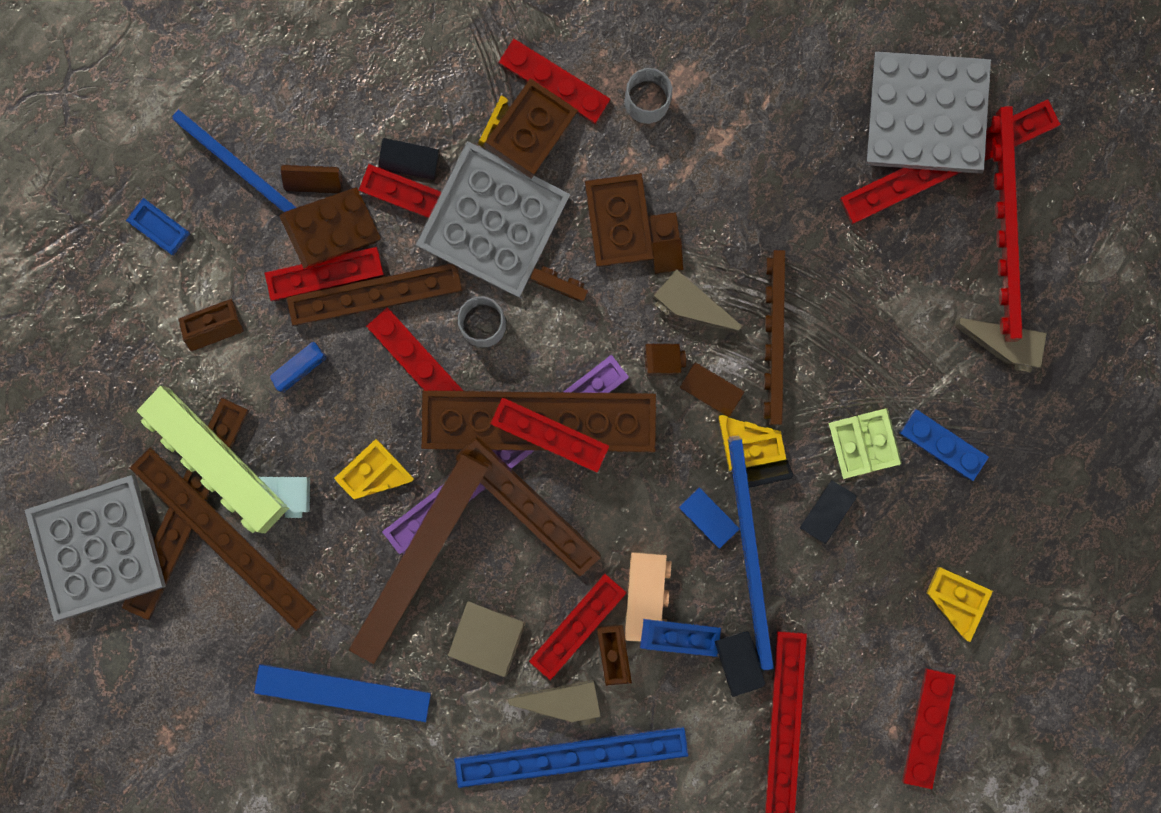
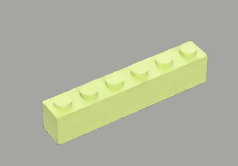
(212, 459)

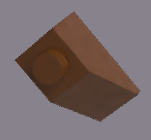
(664, 359)

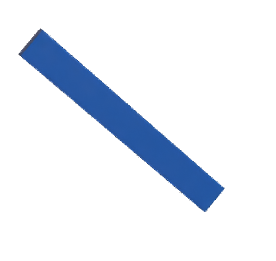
(750, 552)
(571, 757)

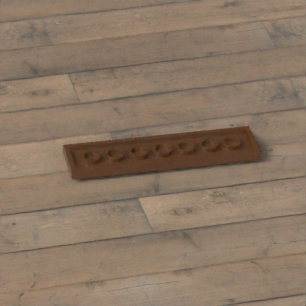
(615, 419)

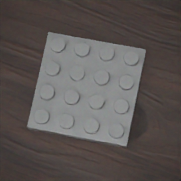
(928, 112)
(492, 219)
(95, 548)

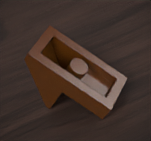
(665, 243)

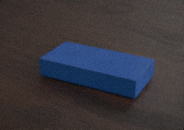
(158, 226)
(709, 518)

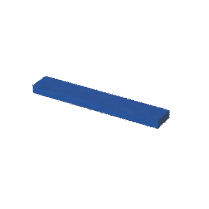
(232, 161)
(342, 692)

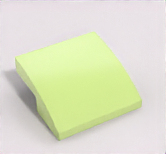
(865, 443)

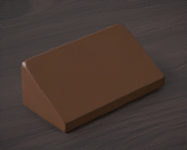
(311, 179)
(210, 325)
(712, 389)
(614, 655)

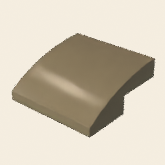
(486, 639)

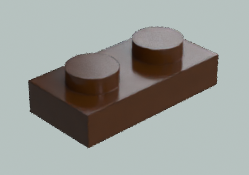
(548, 278)

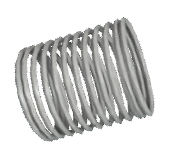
(648, 75)
(474, 302)

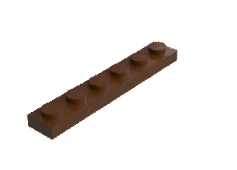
(374, 294)
(775, 325)
(532, 509)

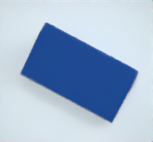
(298, 367)

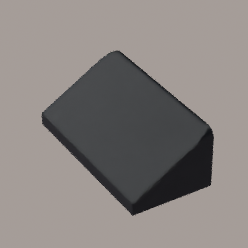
(409, 159)
(768, 473)
(828, 512)
(740, 663)

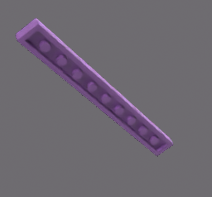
(600, 379)

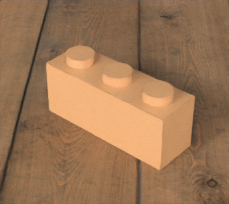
(646, 591)

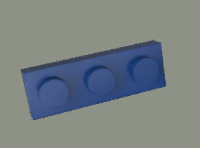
(943, 445)
(679, 637)

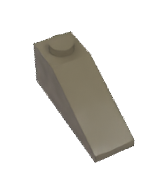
(688, 302)
(1024, 354)
(565, 702)

